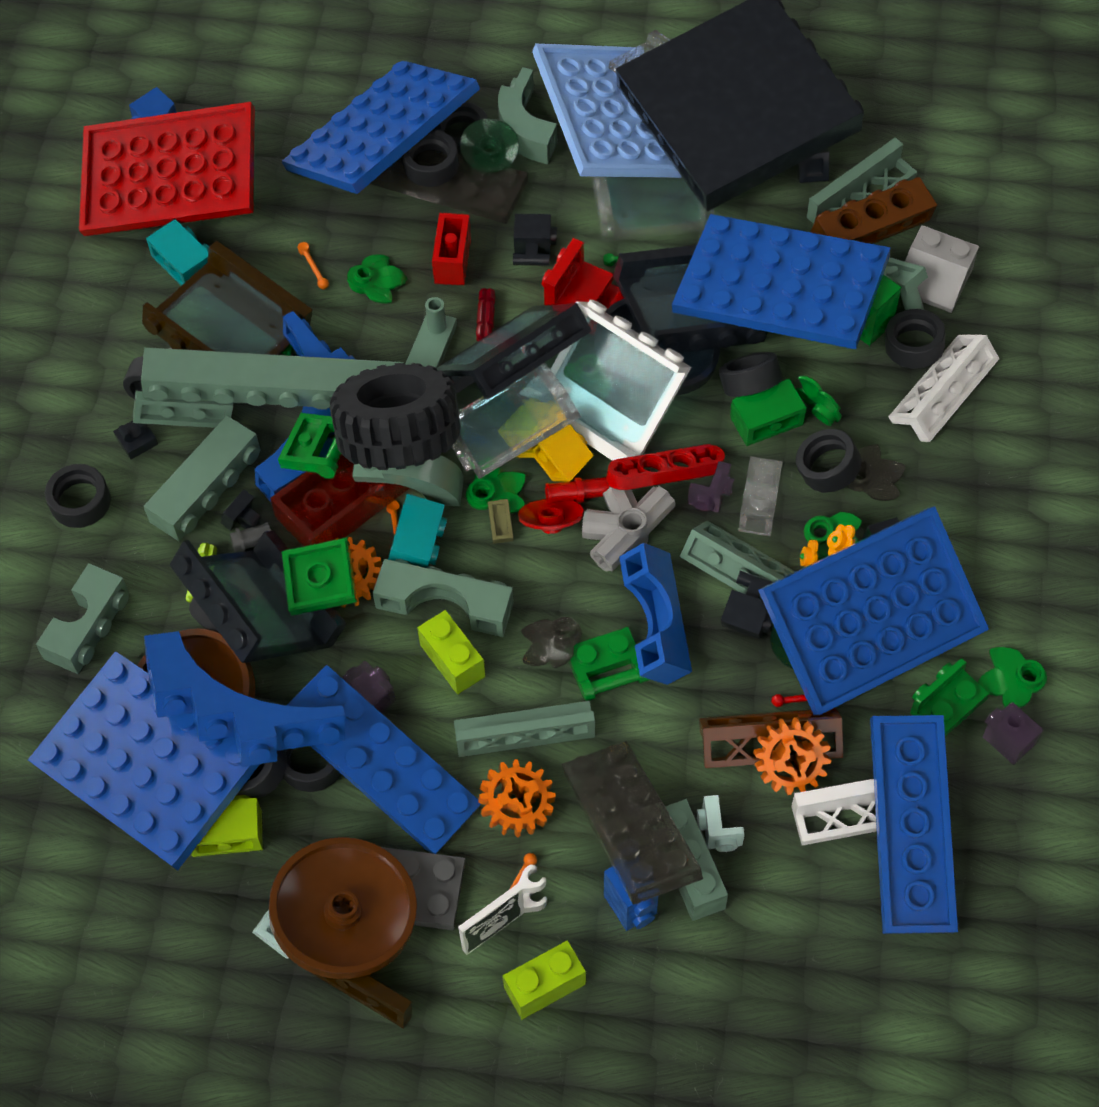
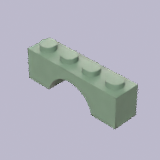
(405, 586)

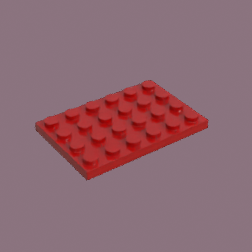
(167, 169)

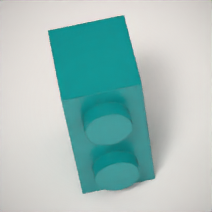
(178, 251)
(417, 531)

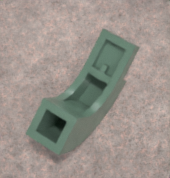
(535, 135)
(436, 479)

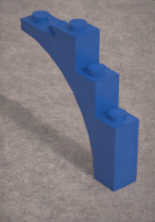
(269, 475)
(221, 713)

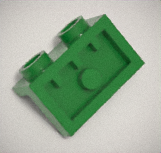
(951, 695)

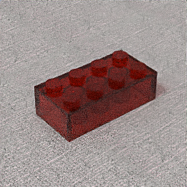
(332, 508)

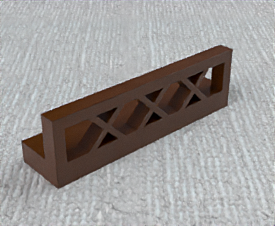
(754, 725)

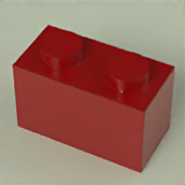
(451, 249)

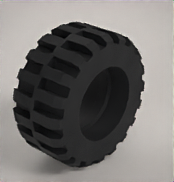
(395, 416)

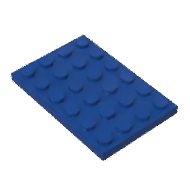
(380, 126)
(782, 281)
(873, 610)
(141, 768)

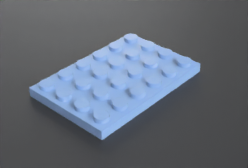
(595, 115)

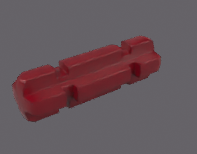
(485, 313)

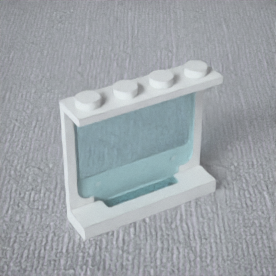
(618, 383)

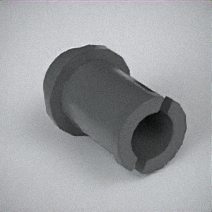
(248, 537)

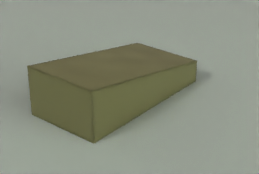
(500, 521)

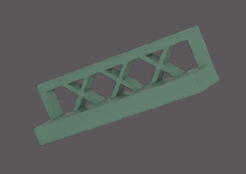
(861, 176)
(726, 556)
(524, 728)

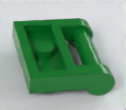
(306, 443)
(603, 655)

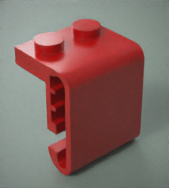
(577, 280)

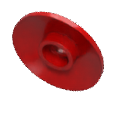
(550, 517)

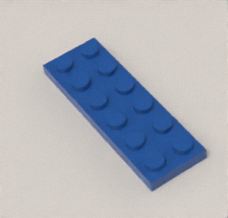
(389, 766)
(913, 825)

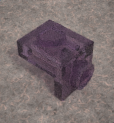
(711, 497)

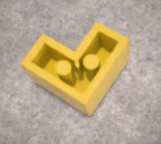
(561, 454)

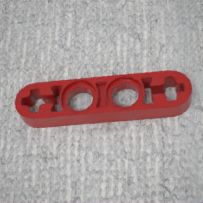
(630, 472)

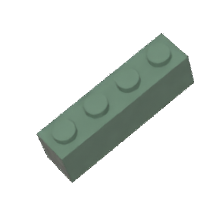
(202, 478)

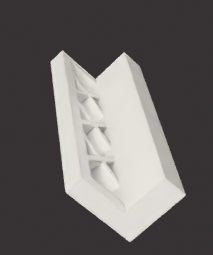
(948, 386)
(835, 799)

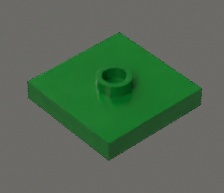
(319, 576)

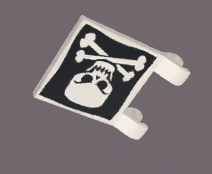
(502, 911)

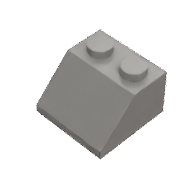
(946, 263)

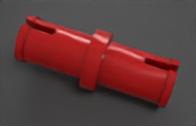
(575, 490)

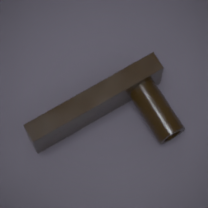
(376, 997)

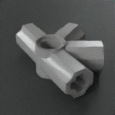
(615, 525)

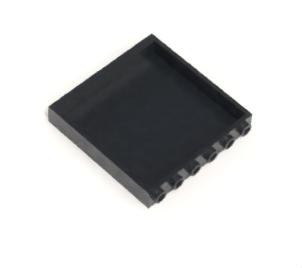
(739, 100)

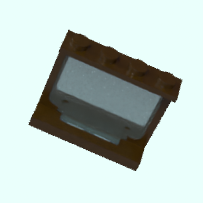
(225, 309)

